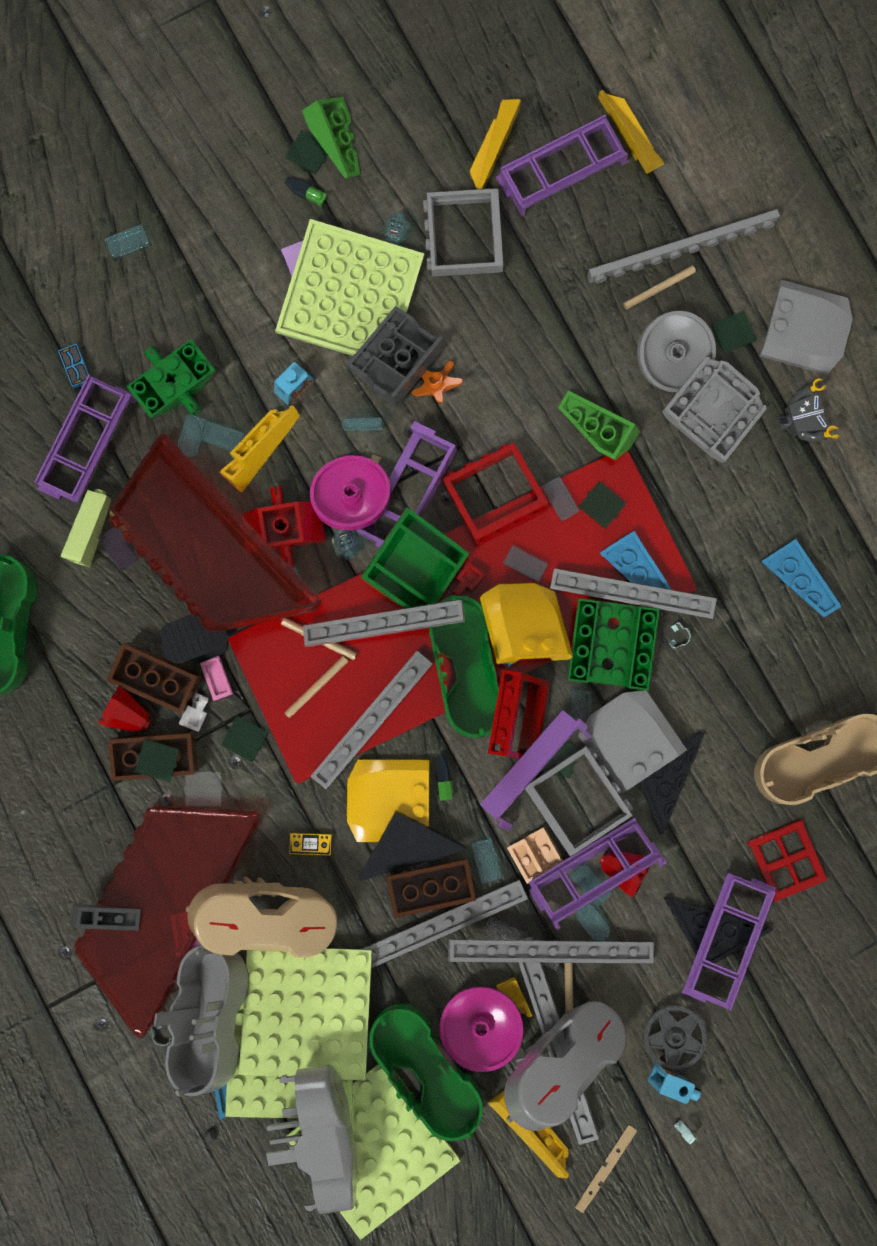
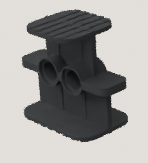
(189, 640)

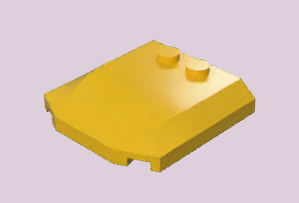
(525, 623)
(382, 787)

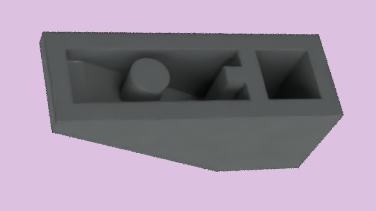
(105, 917)

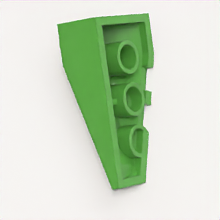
(330, 126)
(602, 428)

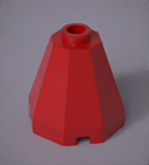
(124, 713)
(612, 866)

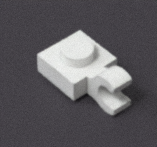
(194, 716)

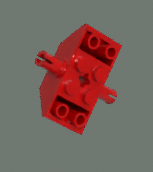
(300, 519)

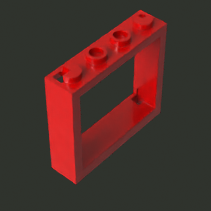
(509, 521)
(507, 712)

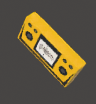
(310, 844)

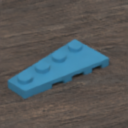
(634, 562)
(800, 574)

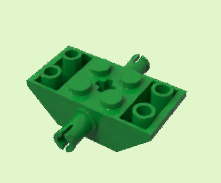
(184, 365)

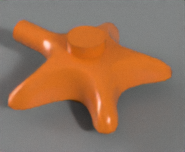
(437, 383)

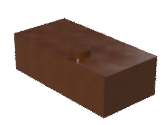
(154, 677)
(124, 753)
(430, 887)

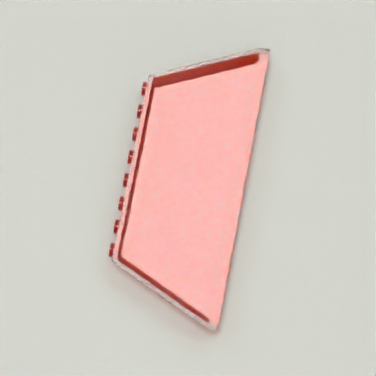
(204, 545)
(161, 873)

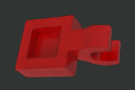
(468, 578)

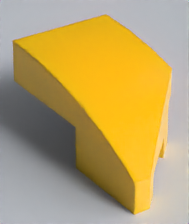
(513, 990)

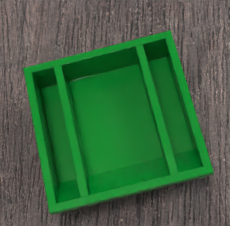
(414, 563)

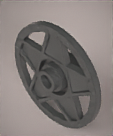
(675, 1037)

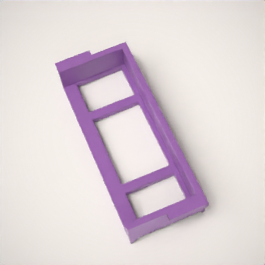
(580, 134)
(65, 432)
(426, 434)
(530, 765)
(584, 855)
(721, 906)

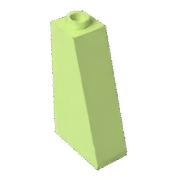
(87, 528)

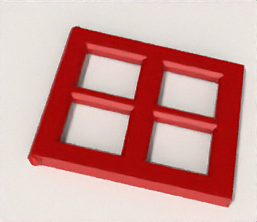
(787, 860)

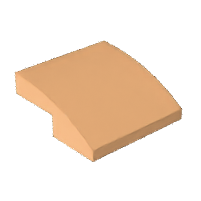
(535, 854)

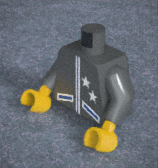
(806, 416)

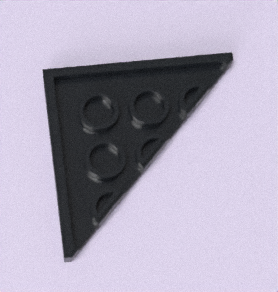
(665, 784)
(405, 845)
(730, 934)

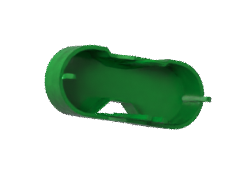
(17, 595)
(474, 695)
(450, 1098)

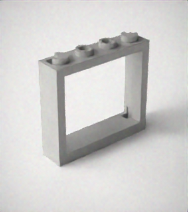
(464, 197)
(613, 788)

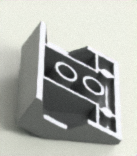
(395, 356)

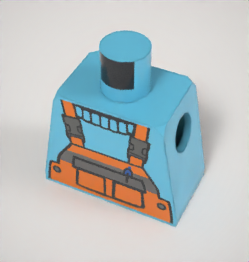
(292, 383)
(673, 1084)

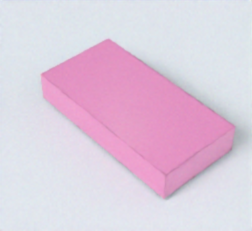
(216, 678)

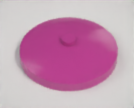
(350, 492)
(481, 1028)

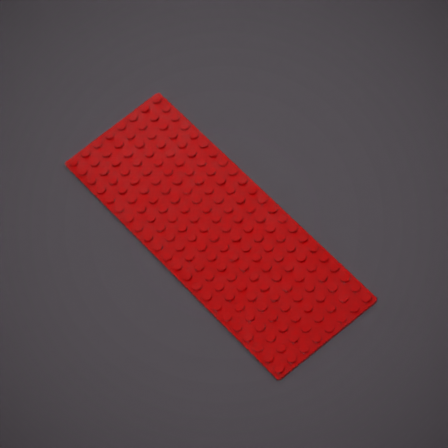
(284, 668)

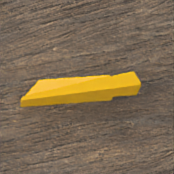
(631, 131)
(494, 142)
(258, 447)
(542, 1142)

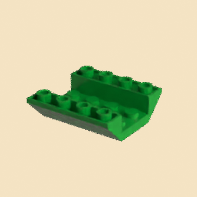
(627, 645)

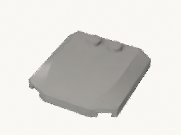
(807, 328)
(715, 408)
(631, 738)

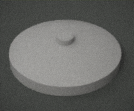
(674, 348)

